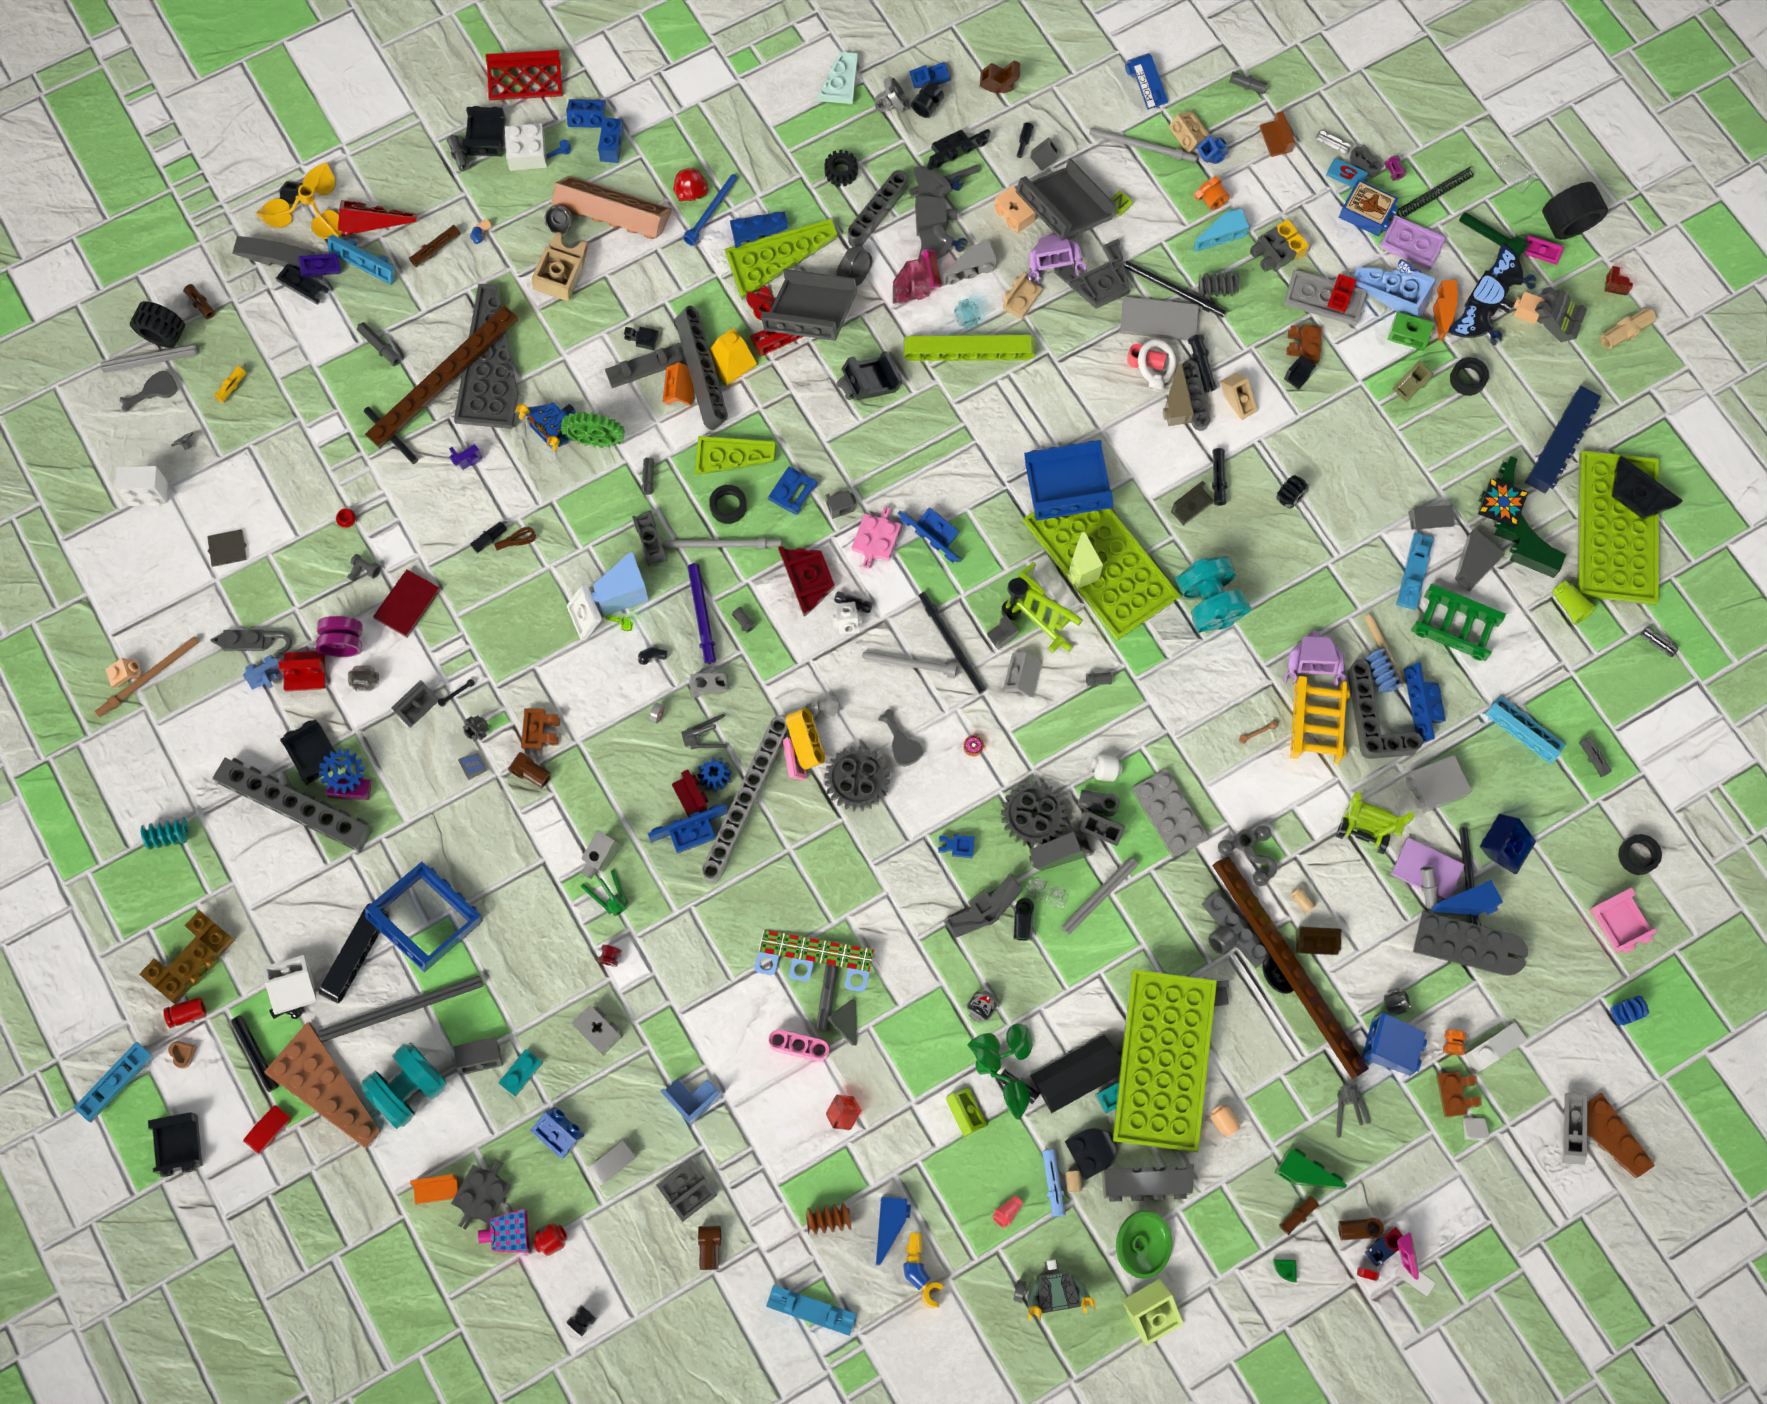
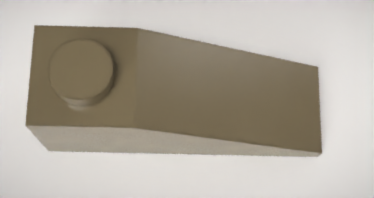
(1178, 405)

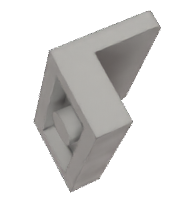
(1022, 673)

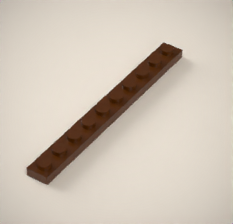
(441, 377)

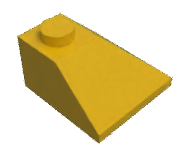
(731, 357)

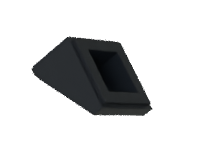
(289, 191)

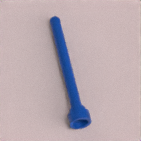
(692, 236)

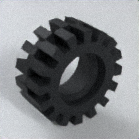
(841, 177)

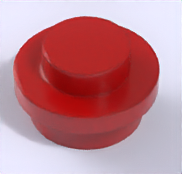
(345, 518)

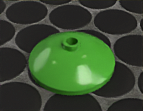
(1151, 1248)

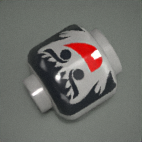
(981, 1006)

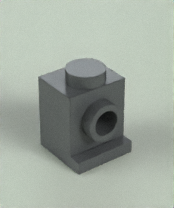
(840, 503)

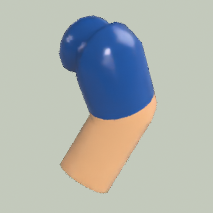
(478, 230)

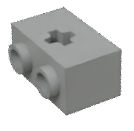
(585, 1025)

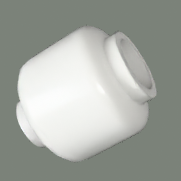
(1106, 767)

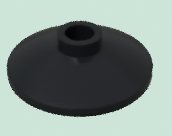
(1275, 977)

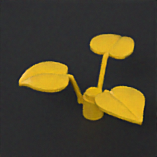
(320, 180)

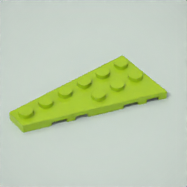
(766, 258)

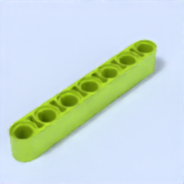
(969, 347)

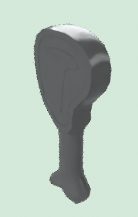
(158, 385)
(904, 750)

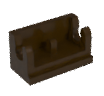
(1318, 940)

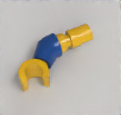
(915, 1271)

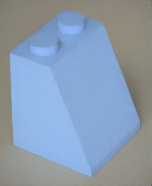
(620, 587)

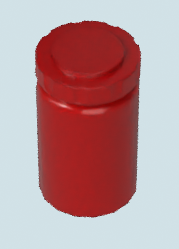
(185, 1012)

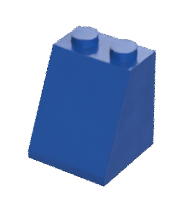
(1394, 1044)

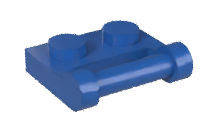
(788, 486)

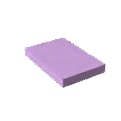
(1412, 242)
(1416, 855)

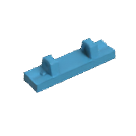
(361, 259)
(1414, 571)
(113, 1082)
(811, 1310)

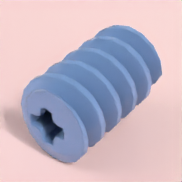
(1382, 673)

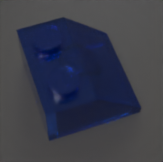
(1508, 843)

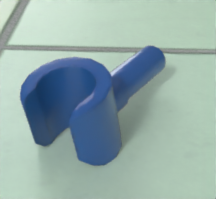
(564, 149)

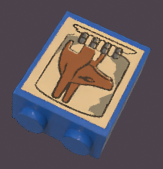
(1369, 208)

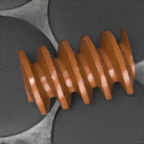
(828, 1218)

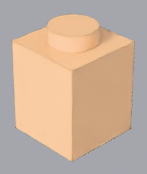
(1526, 306)

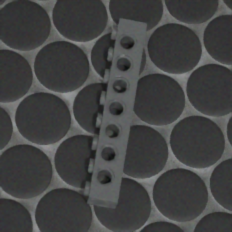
(230, 769)

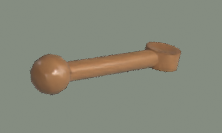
(1243, 738)

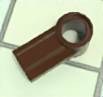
(525, 768)
(1358, 1229)
(709, 1241)

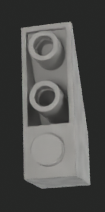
(974, 261)

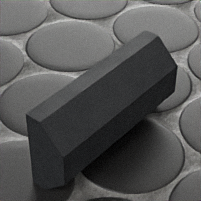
(1078, 1073)

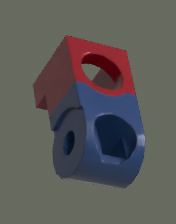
(1384, 1246)

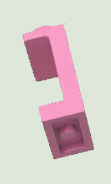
(1623, 922)

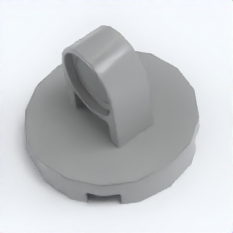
(894, 95)

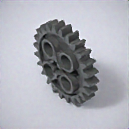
(839, 777)
(1039, 797)

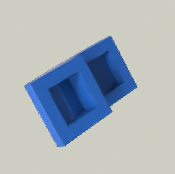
(936, 74)

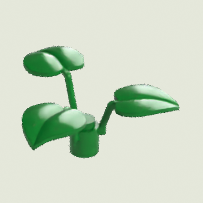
(986, 1052)

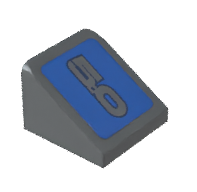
(472, 765)

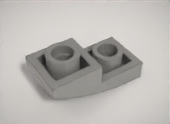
(612, 1162)

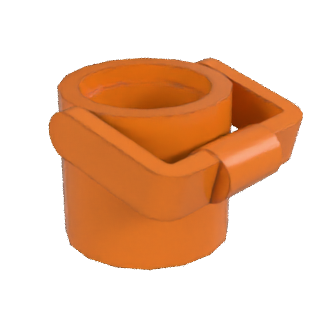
(1213, 193)

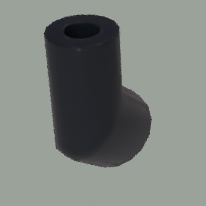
(649, 653)

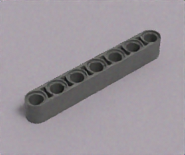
(701, 368)

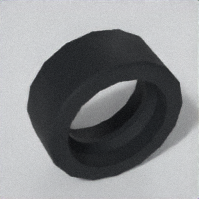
(1474, 364)
(728, 518)
(1647, 841)

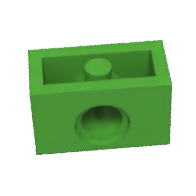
(1401, 334)

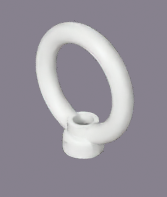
(1157, 382)

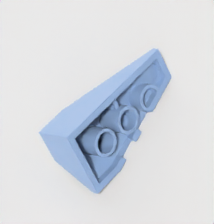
(1397, 290)

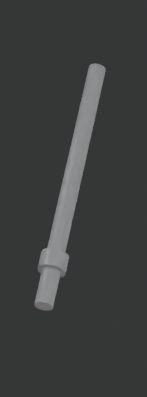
(1178, 154)
(761, 543)

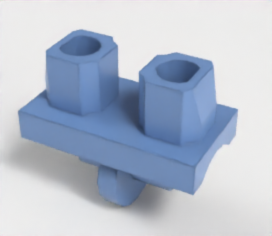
(262, 674)

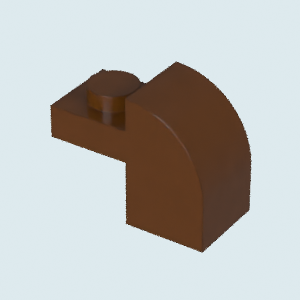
(1000, 79)

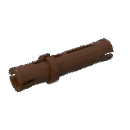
(417, 259)

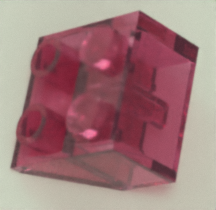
(911, 282)

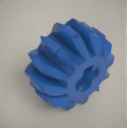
(705, 774)
(1629, 1010)

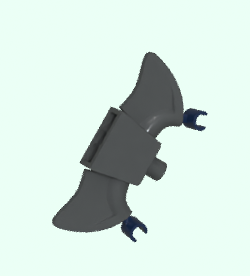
(932, 212)

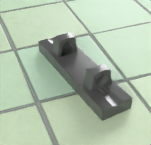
(643, 366)

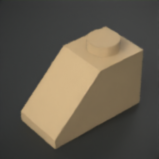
(1239, 395)

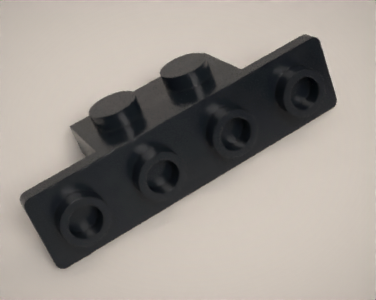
(955, 145)

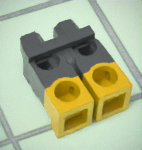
(1279, 246)

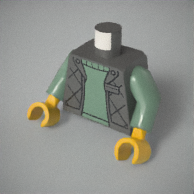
(1057, 1292)

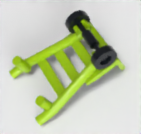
(1012, 608)
(1373, 821)

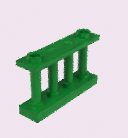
(1471, 608)

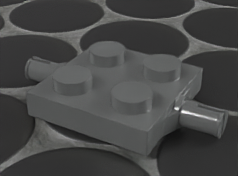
(480, 1194)

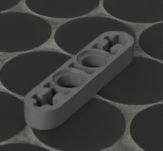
(1196, 395)

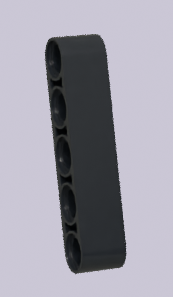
(350, 959)

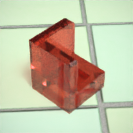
(1616, 283)
(843, 1112)

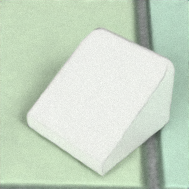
(1475, 1129)

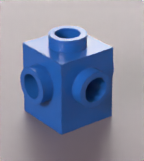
(1213, 149)

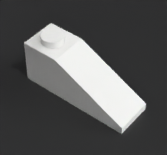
(1495, 1048)

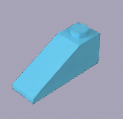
(1227, 228)

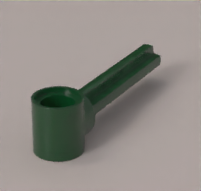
(1516, 244)

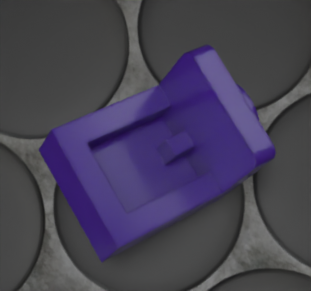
(466, 458)

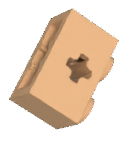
(1014, 210)

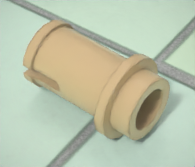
(1302, 900)

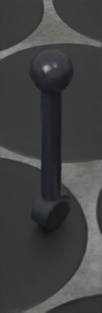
(442, 701)

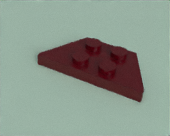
(807, 576)

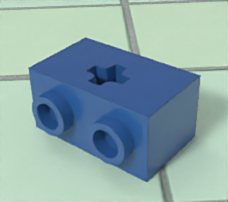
(610, 140)

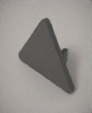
(845, 1021)

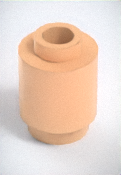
(1225, 1120)

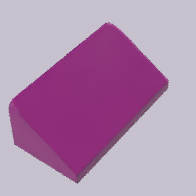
(360, 793)

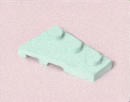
(841, 80)

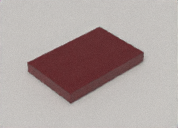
(406, 603)

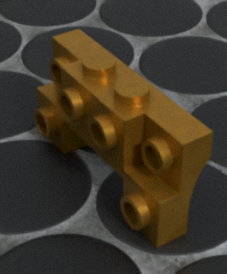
(192, 961)

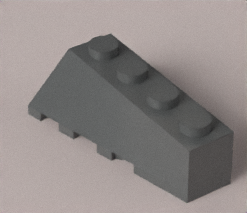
(1148, 1183)

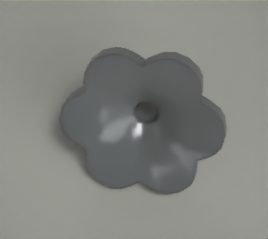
(183, 441)

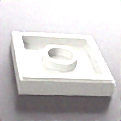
(584, 612)

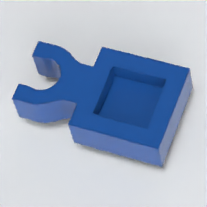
(960, 846)

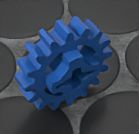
(334, 765)

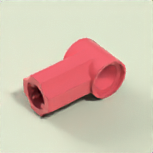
(1153, 358)

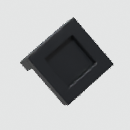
(1300, 372)

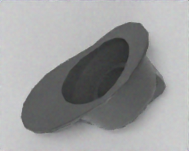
(855, 264)

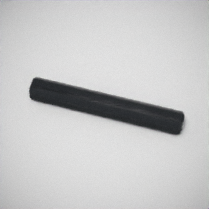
(253, 1052)

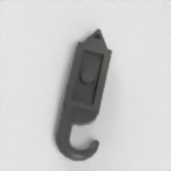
(250, 640)

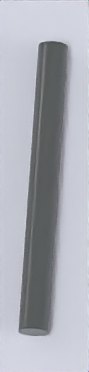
(963, 173)

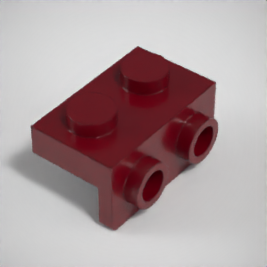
(689, 794)

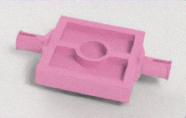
(876, 537)

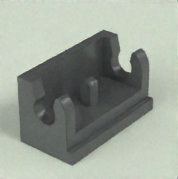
(1431, 517)
(415, 704)
(478, 1056)

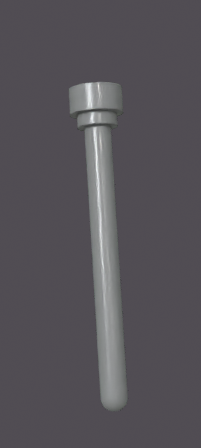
(948, 669)

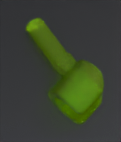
(626, 623)

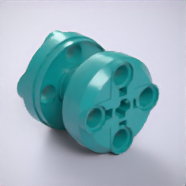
(1207, 580)
(392, 1095)

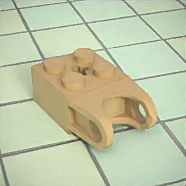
(559, 268)

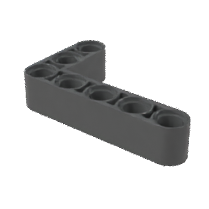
(1371, 718)

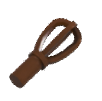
(510, 541)

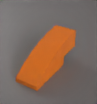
(1445, 306)

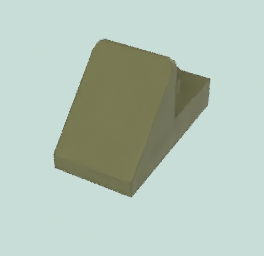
(1414, 379)

